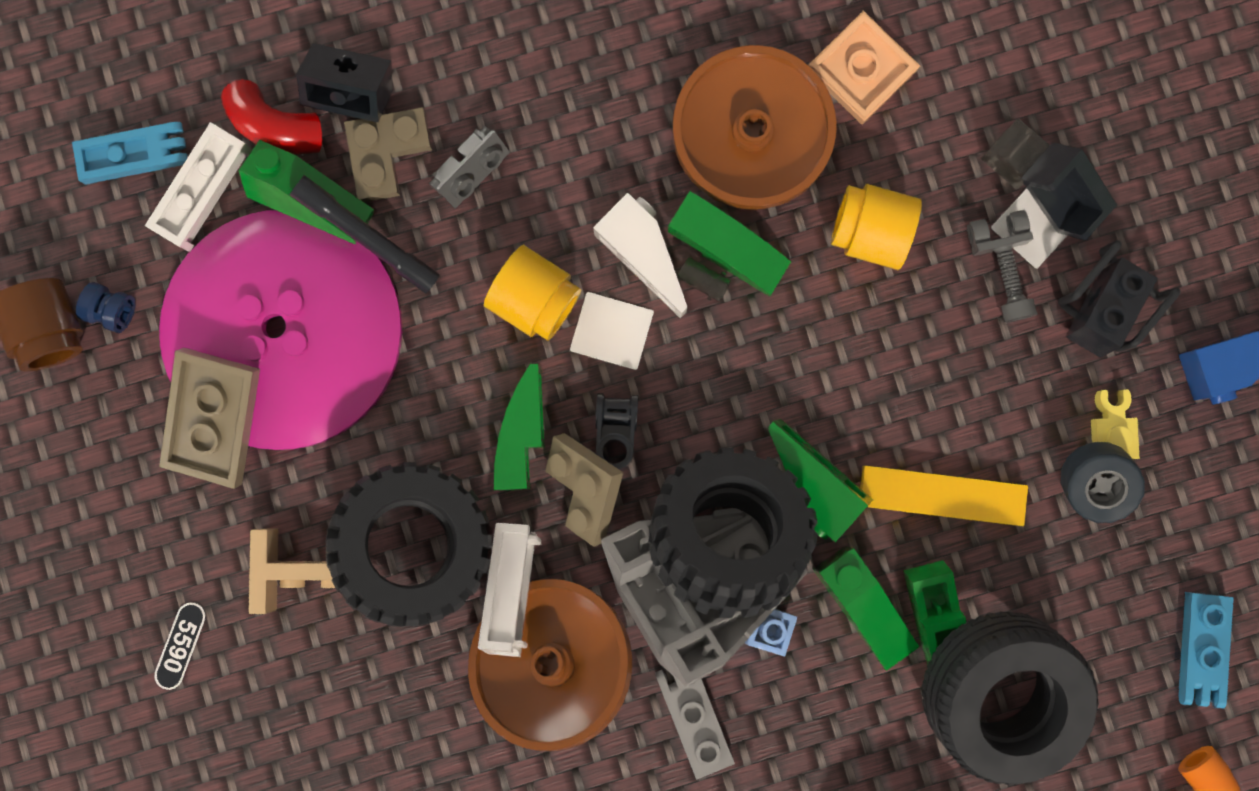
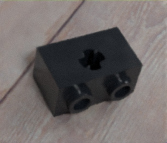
(345, 82)
(1111, 307)

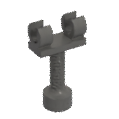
(1018, 225)

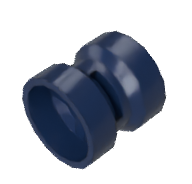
(102, 306)

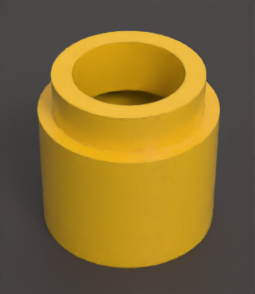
(876, 225)
(532, 294)

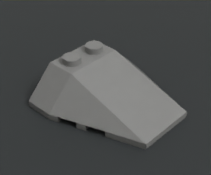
(678, 635)

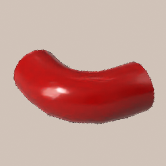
(258, 121)

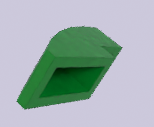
(728, 243)
(520, 430)
(933, 604)

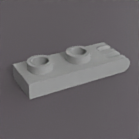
(696, 725)

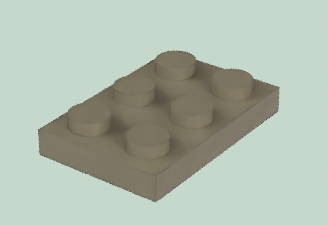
(209, 417)

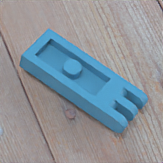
(129, 153)
(1205, 649)

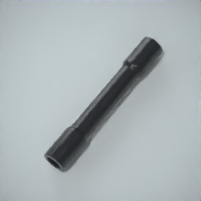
(327, 207)

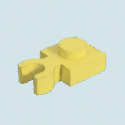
(1114, 425)

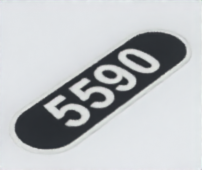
(179, 646)

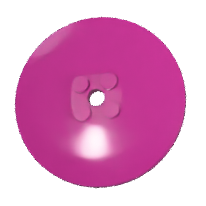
(336, 311)

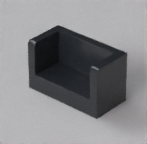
(1069, 191)

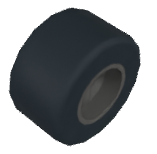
(1111, 495)

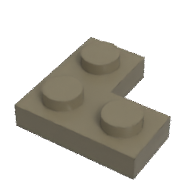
(375, 145)
(593, 485)

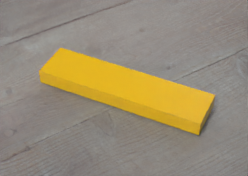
(945, 495)

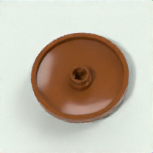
(754, 127)
(567, 676)

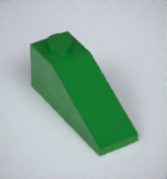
(273, 173)
(831, 492)
(866, 606)

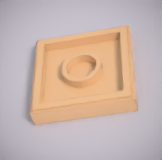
(863, 67)

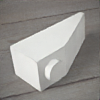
(638, 243)

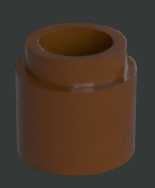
(39, 324)

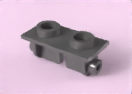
(482, 155)

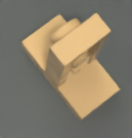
(266, 570)

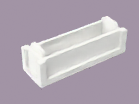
(198, 186)
(507, 590)

